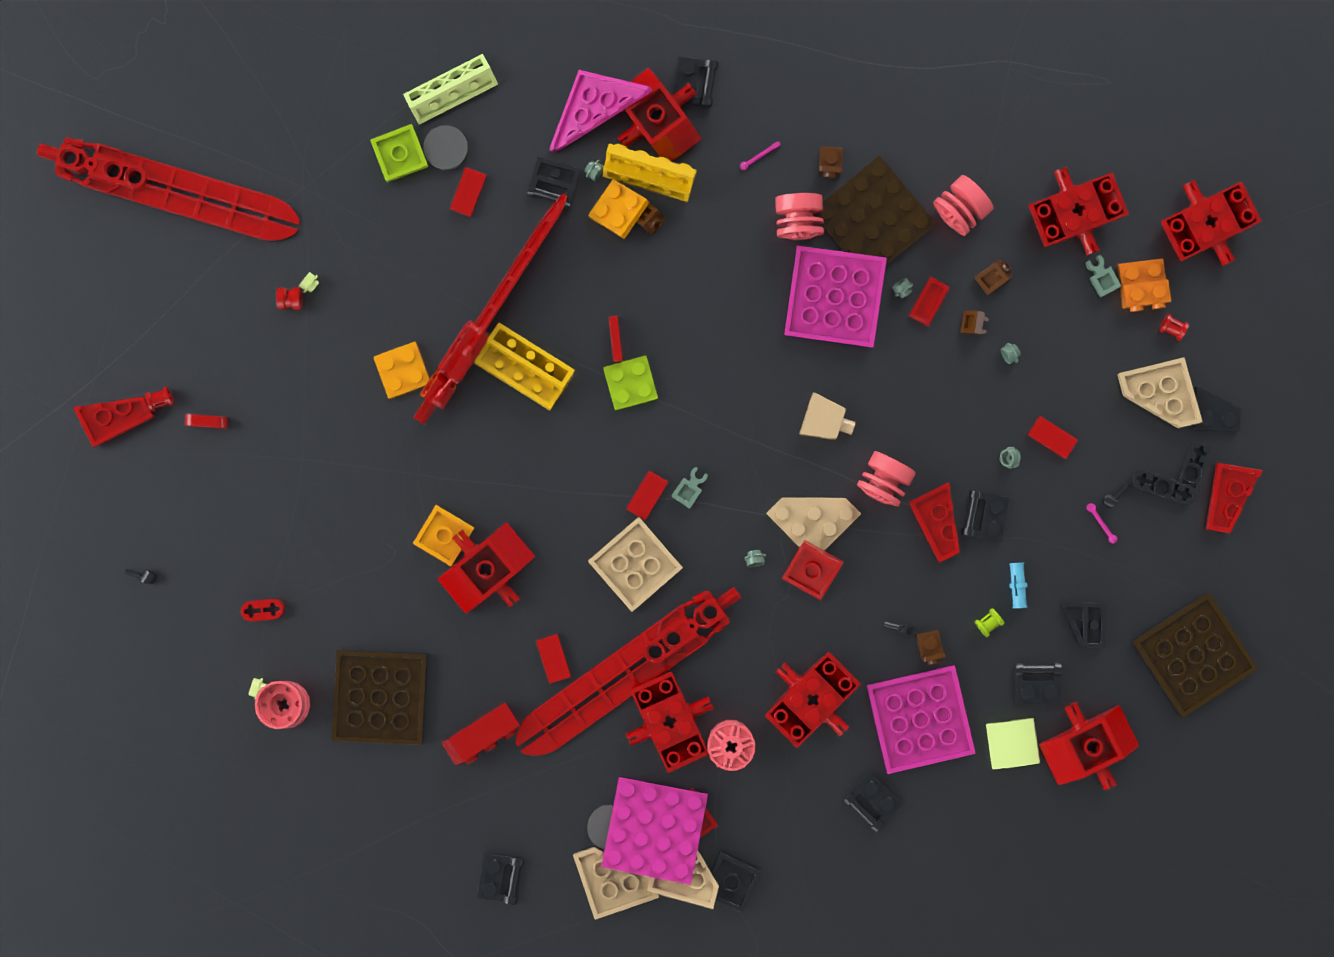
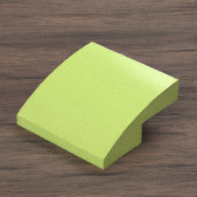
(1013, 743)

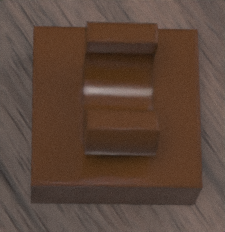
(973, 323)

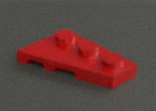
(112, 419)
(1228, 495)
(937, 521)

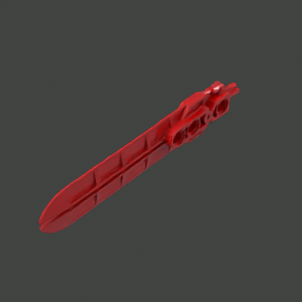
(107, 158)
(474, 335)
(617, 663)

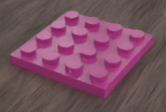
(835, 296)
(920, 719)
(654, 830)

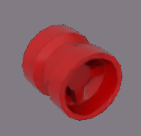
(289, 298)

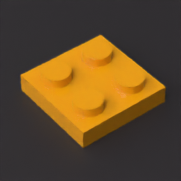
(618, 209)
(402, 370)
(438, 532)

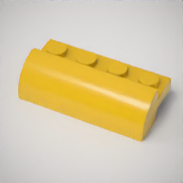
(649, 172)
(524, 366)

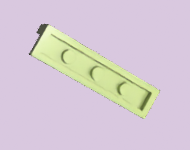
(452, 90)

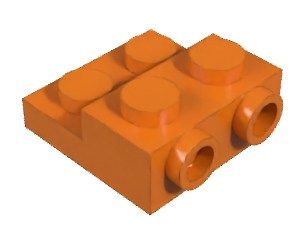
(1143, 285)

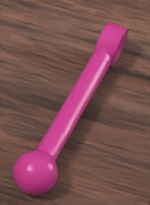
(744, 165)
(1092, 508)

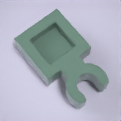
(1104, 279)
(687, 490)

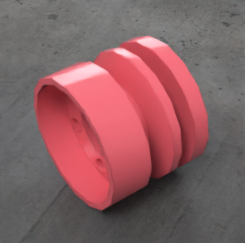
(966, 201)
(799, 216)
(886, 479)
(272, 712)
(735, 732)

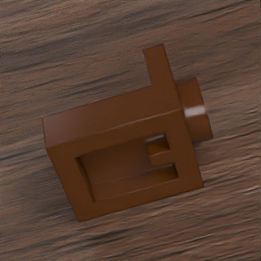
(830, 162)
(651, 219)
(994, 276)
(930, 647)

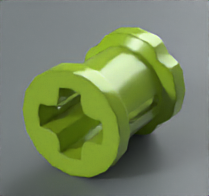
(989, 622)

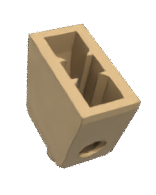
(825, 419)

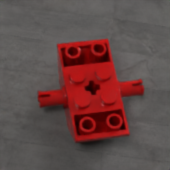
(671, 133)
(1098, 204)
(1228, 212)
(502, 551)
(796, 717)
(676, 743)
(1068, 751)

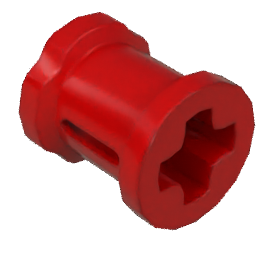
(1174, 327)
(159, 399)

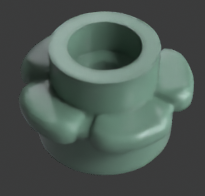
(594, 170)
(902, 288)
(1010, 353)
(1010, 457)
(755, 558)

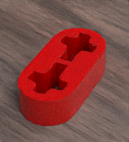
(206, 421)
(262, 615)

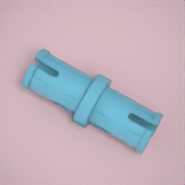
(1018, 585)

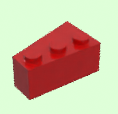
(481, 735)

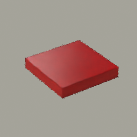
(812, 570)

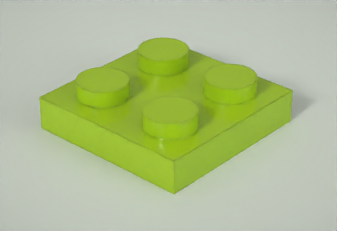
(399, 153)
(630, 383)

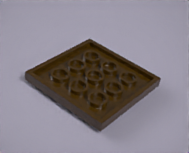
(874, 214)
(1195, 655)
(379, 697)

